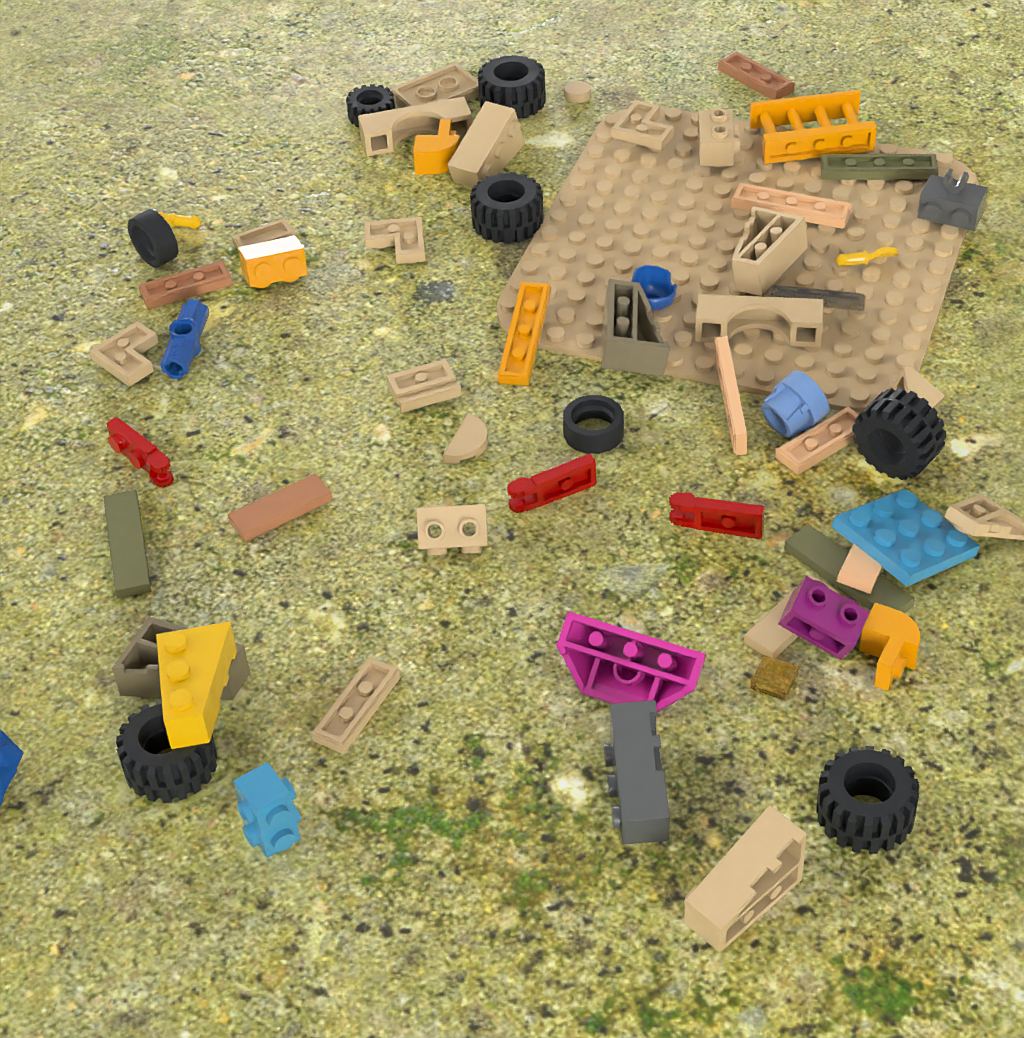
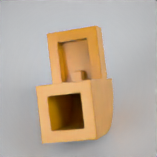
(435, 151)
(892, 639)

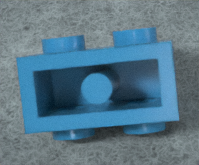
(267, 810)

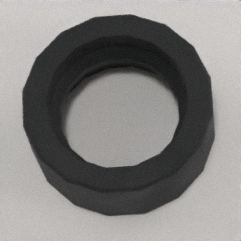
(153, 238)
(593, 408)

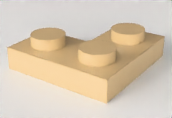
(639, 126)
(402, 233)
(123, 352)

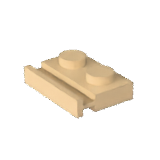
(423, 385)

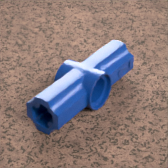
(184, 339)

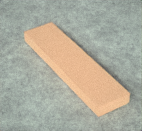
(814, 209)
(731, 396)

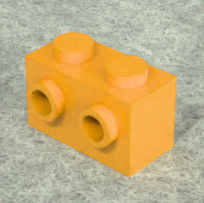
(273, 262)

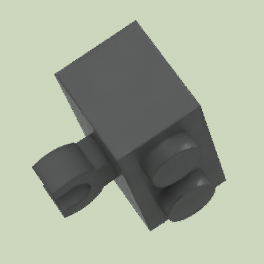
(952, 201)

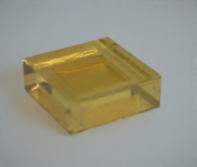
(774, 678)

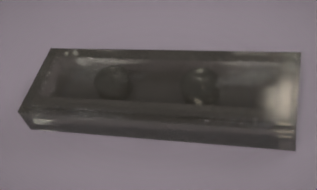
(830, 298)

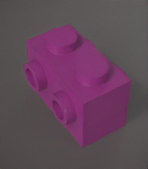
(824, 617)

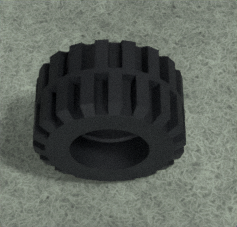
(513, 83)
(507, 207)
(899, 433)
(161, 774)
(862, 823)

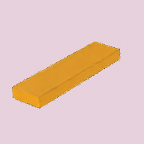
(524, 334)

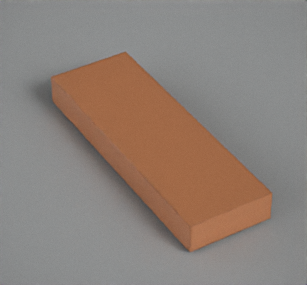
(756, 76)
(185, 284)
(280, 507)

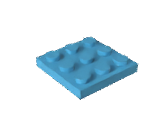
(905, 536)

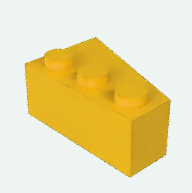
(192, 679)

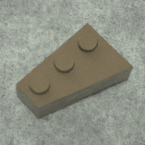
(629, 332)
(138, 666)

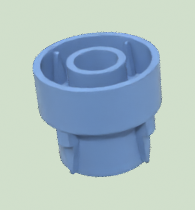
(795, 405)

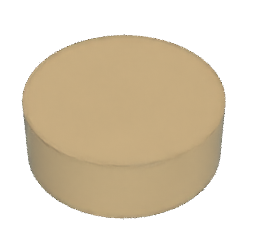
(577, 92)

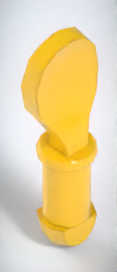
(180, 220)
(863, 257)

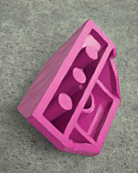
(626, 664)

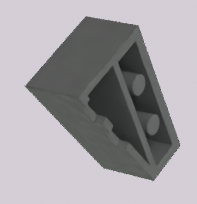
(637, 774)

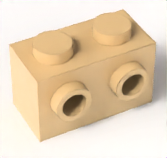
(717, 137)
(452, 523)

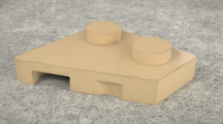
(985, 518)

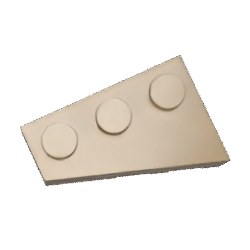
(487, 145)
(767, 249)
(747, 880)

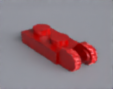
(140, 452)
(552, 484)
(717, 515)

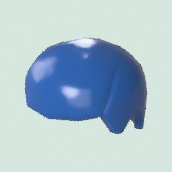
(656, 285)

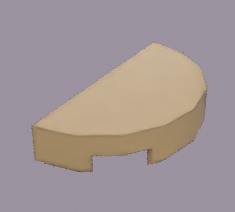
(468, 441)

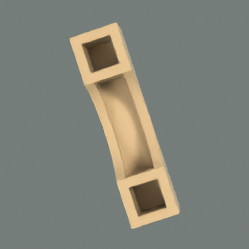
(385, 129)
(793, 318)

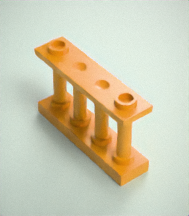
(812, 142)

